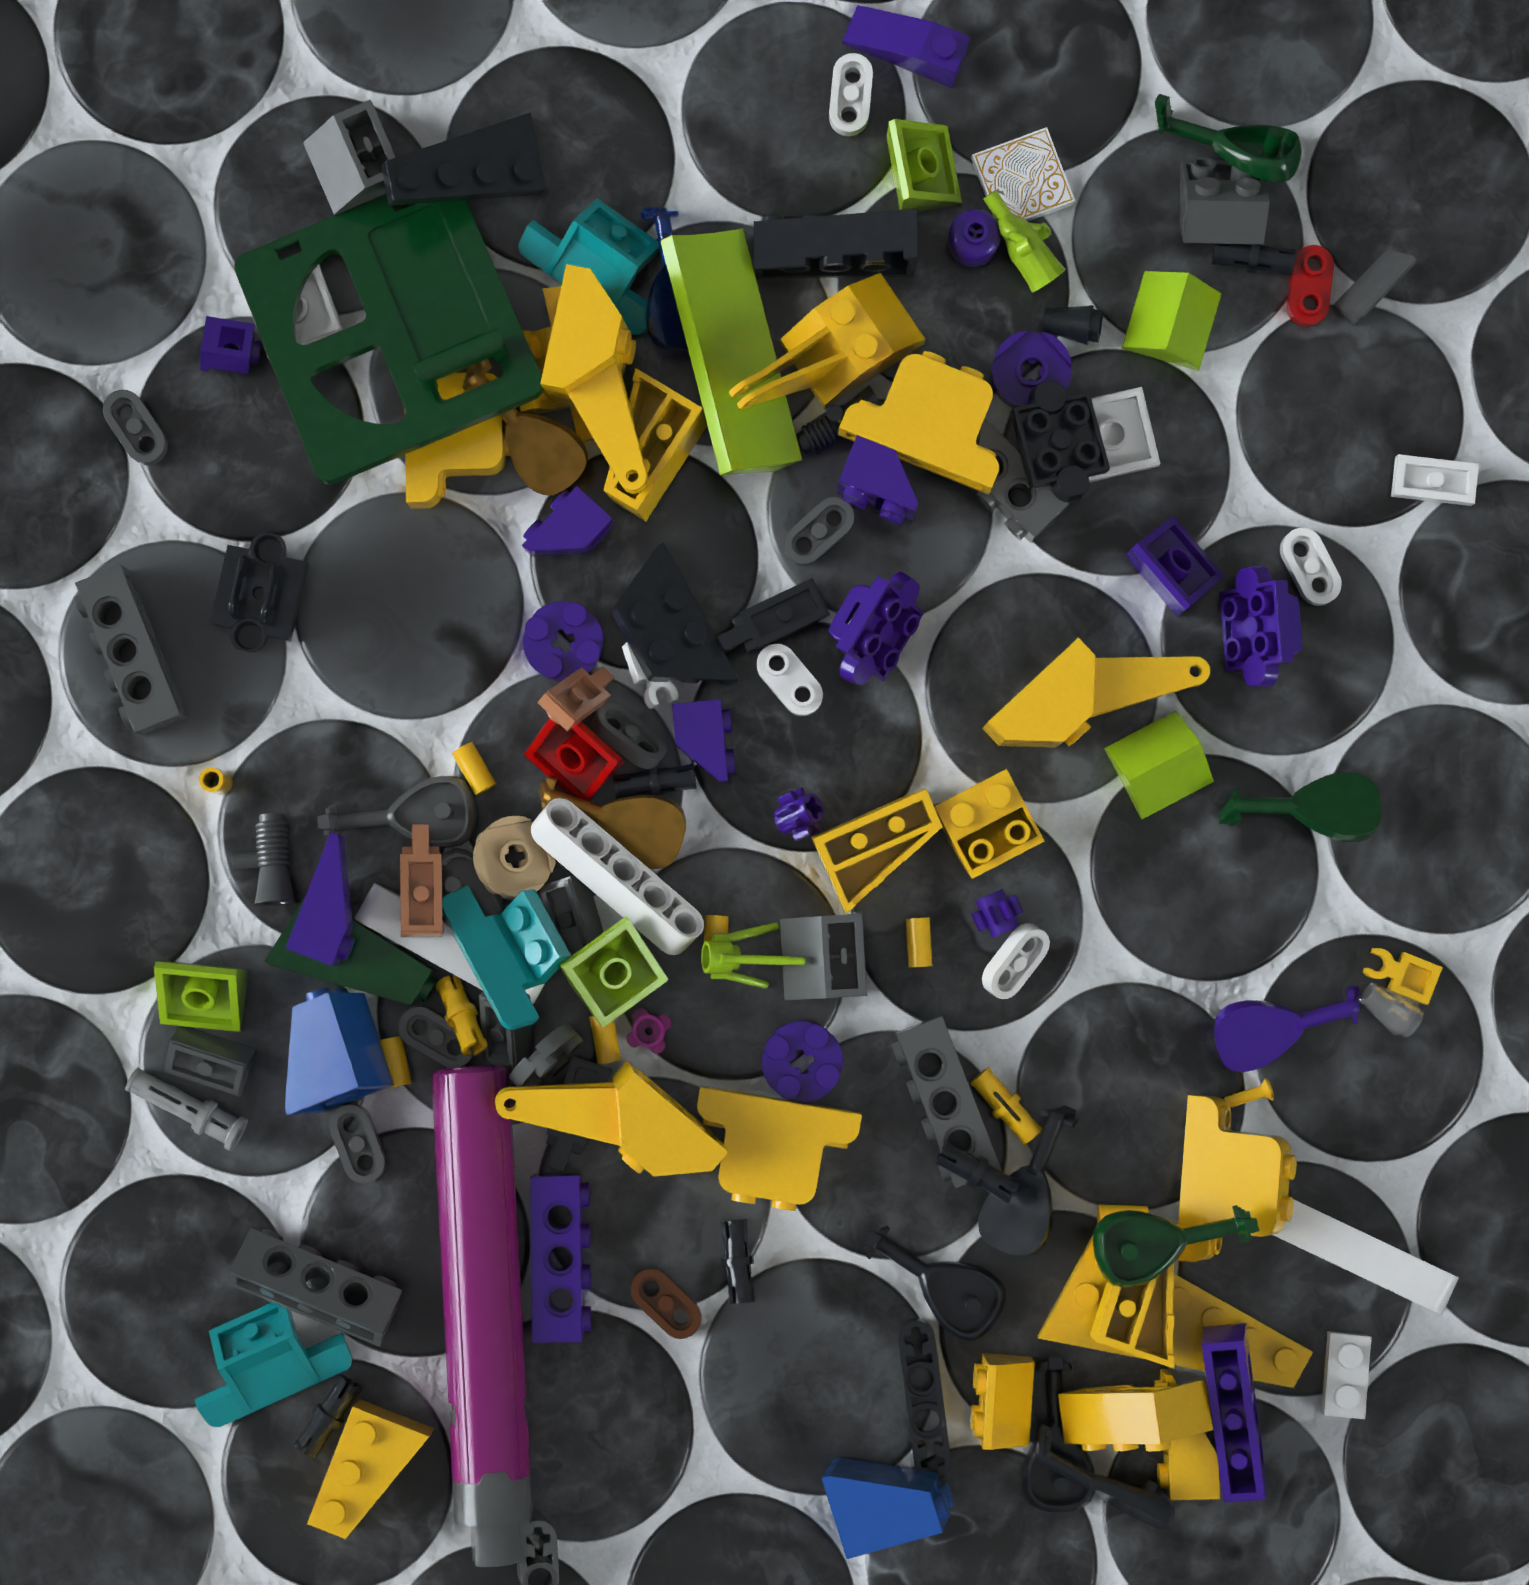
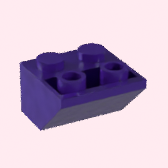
(878, 480)

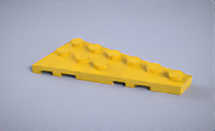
(1272, 1354)

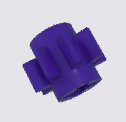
(799, 814)
(997, 913)

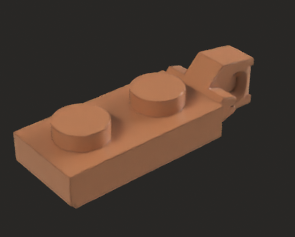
(576, 697)
(421, 886)

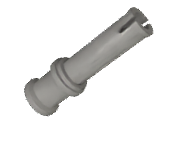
(207, 1112)

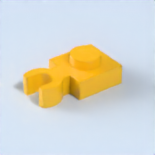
(1407, 976)

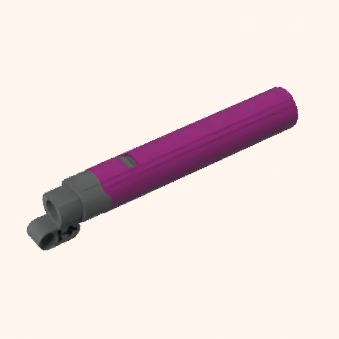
(485, 1323)

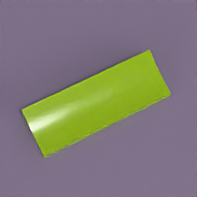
(726, 345)

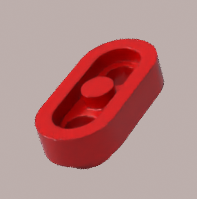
(1310, 284)

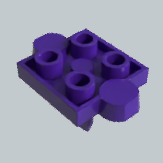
(1259, 626)
(878, 627)

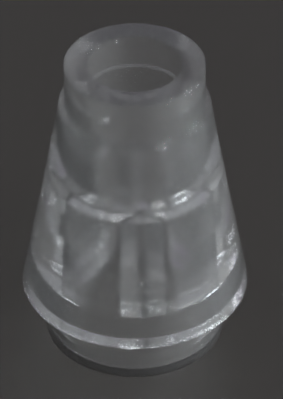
(1392, 1009)

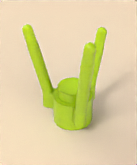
(722, 957)

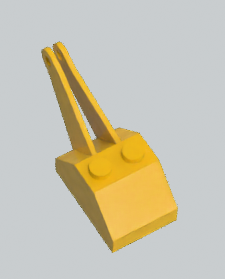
(838, 346)
(586, 371)
(1081, 687)
(627, 1112)

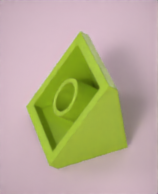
(922, 165)
(1172, 318)
(1160, 764)
(613, 972)
(200, 995)

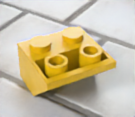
(988, 824)
(1004, 1401)

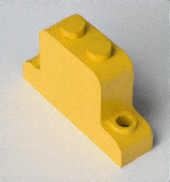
(931, 420)
(471, 452)
(773, 1143)
(1231, 1170)

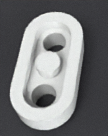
(850, 96)
(1314, 565)
(789, 679)
(1015, 961)

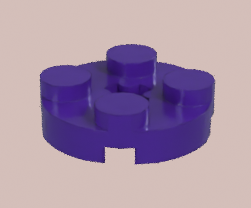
(1033, 349)
(543, 630)
(790, 1081)

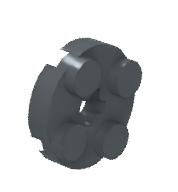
(548, 1058)

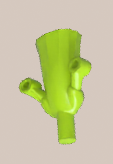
(1025, 244)

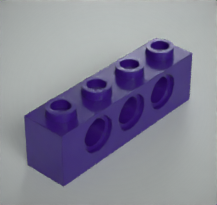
(548, 1321)
(1234, 1413)

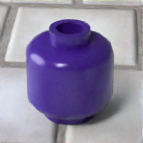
(968, 249)

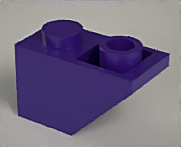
(570, 529)
(700, 735)

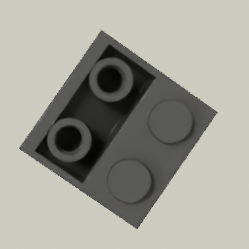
(349, 156)
(1221, 203)
(832, 955)

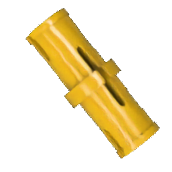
(461, 1015)
(1025, 1127)

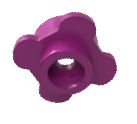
(642, 1020)

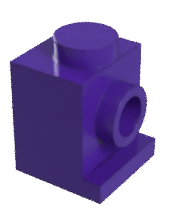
(229, 346)

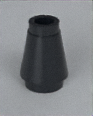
(1075, 323)

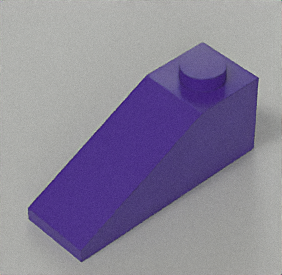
(909, 43)
(326, 915)

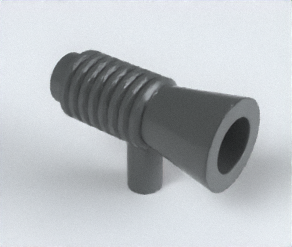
(272, 858)

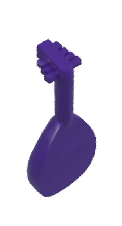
(1258, 1032)

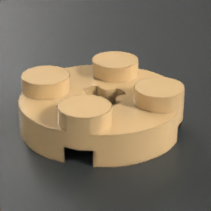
(490, 860)

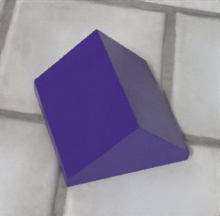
(1174, 565)

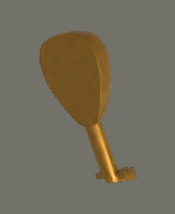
(541, 449)
(643, 824)

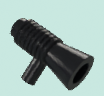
(824, 430)

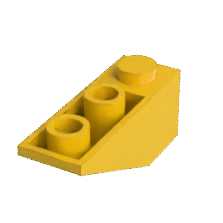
(1189, 1465)

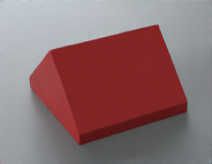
(575, 758)

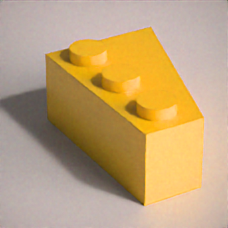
(667, 433)
(874, 844)
(1139, 1319)
(1134, 1415)
(365, 1463)

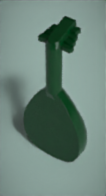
(1257, 150)
(1336, 806)
(1140, 1246)

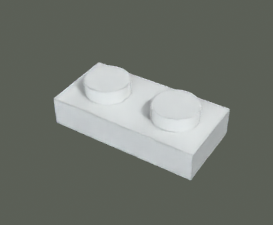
(1435, 480)
(1346, 1375)

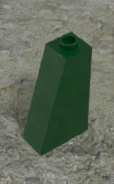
(372, 966)

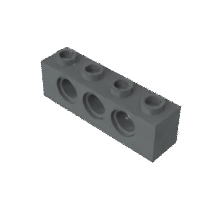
(1043, 504)
(94, 599)
(934, 1038)
(328, 1306)

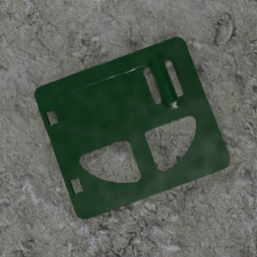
(428, 309)

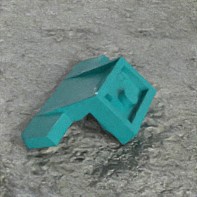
(607, 246)
(507, 950)
(266, 1363)

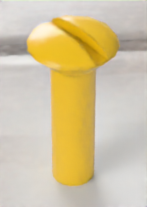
(1252, 1094)

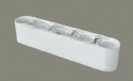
(617, 876)
(382, 914)
(1369, 1257)

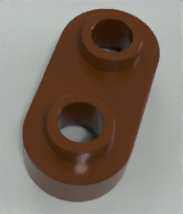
(664, 1303)

